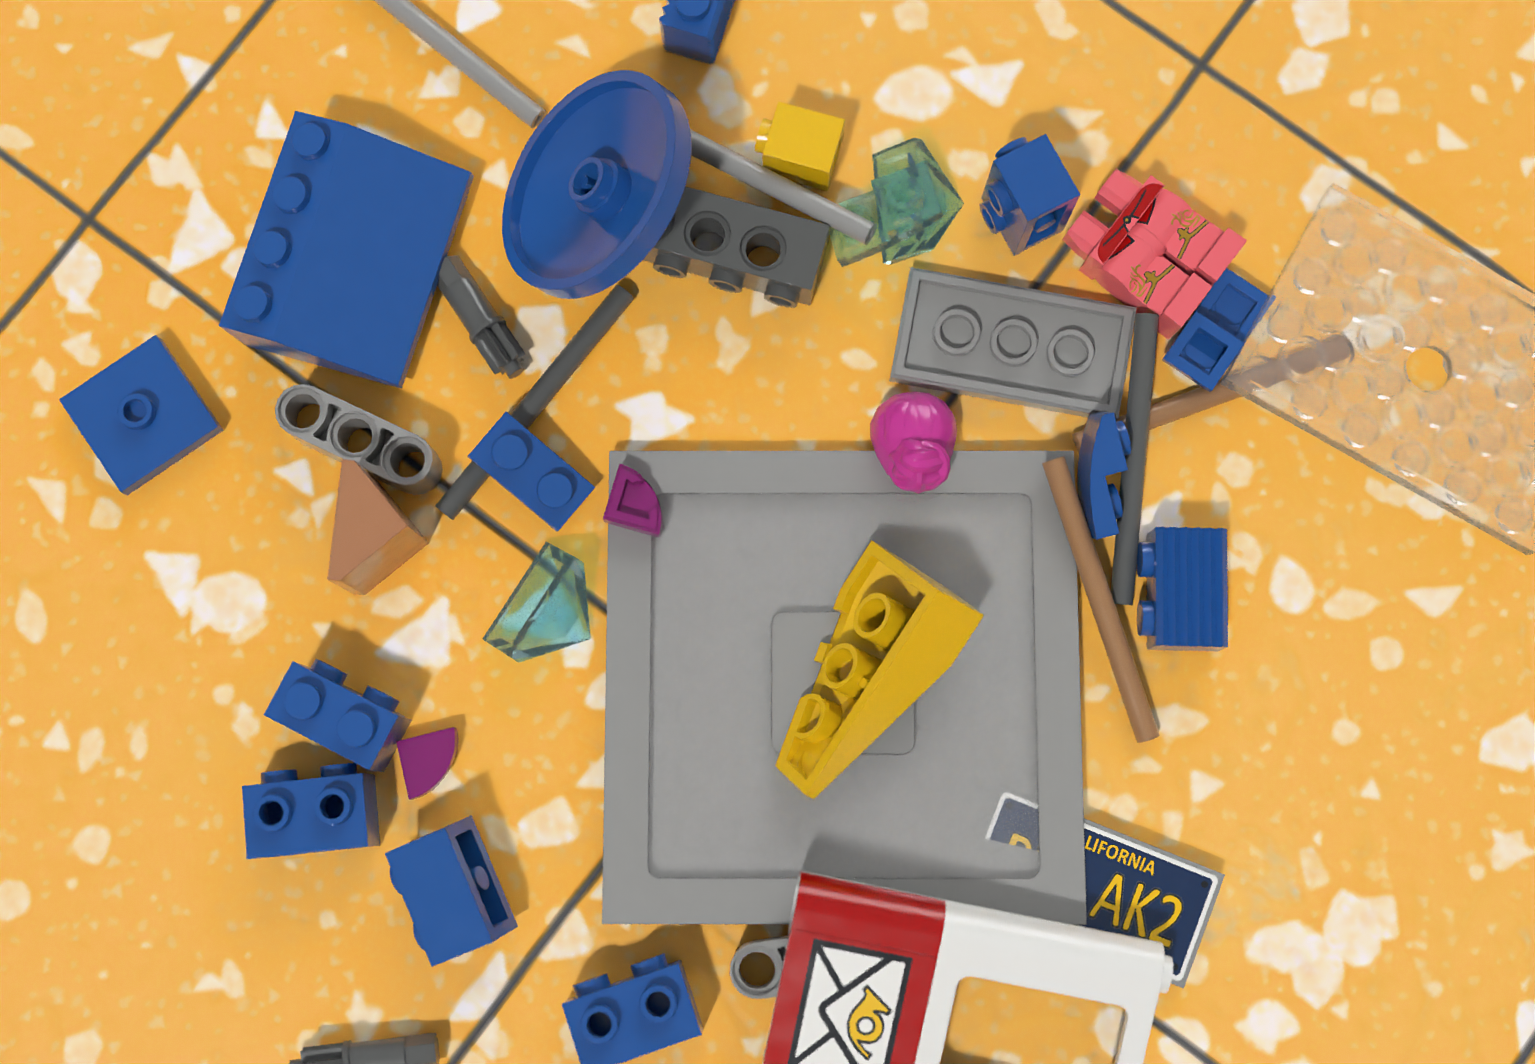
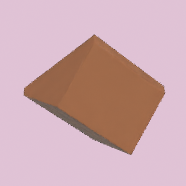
(368, 533)

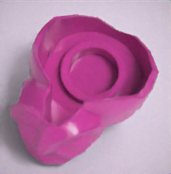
(914, 440)

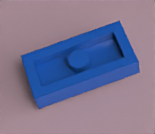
(531, 471)

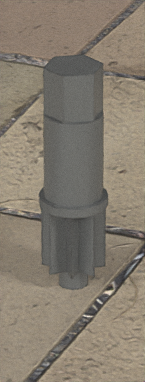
(480, 319)
(398, 1050)

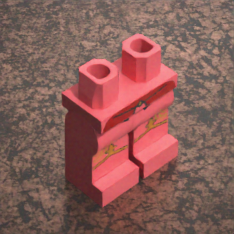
(1155, 252)

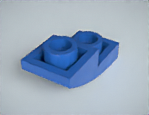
(1102, 454)

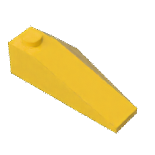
(885, 651)

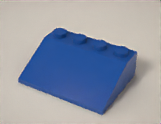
(346, 250)

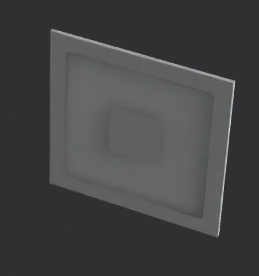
(719, 642)

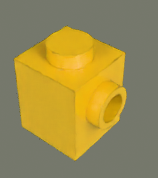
(801, 144)

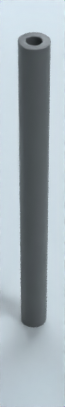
(543, 391)
(1133, 479)

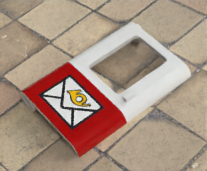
(880, 966)

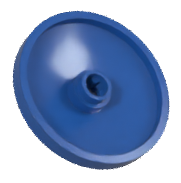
(596, 184)

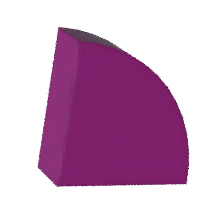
(633, 504)
(427, 760)

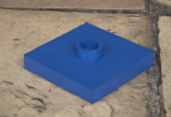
(141, 415)

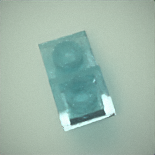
(898, 205)

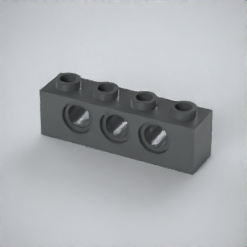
(743, 227)

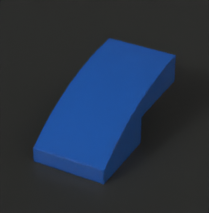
(1216, 330)

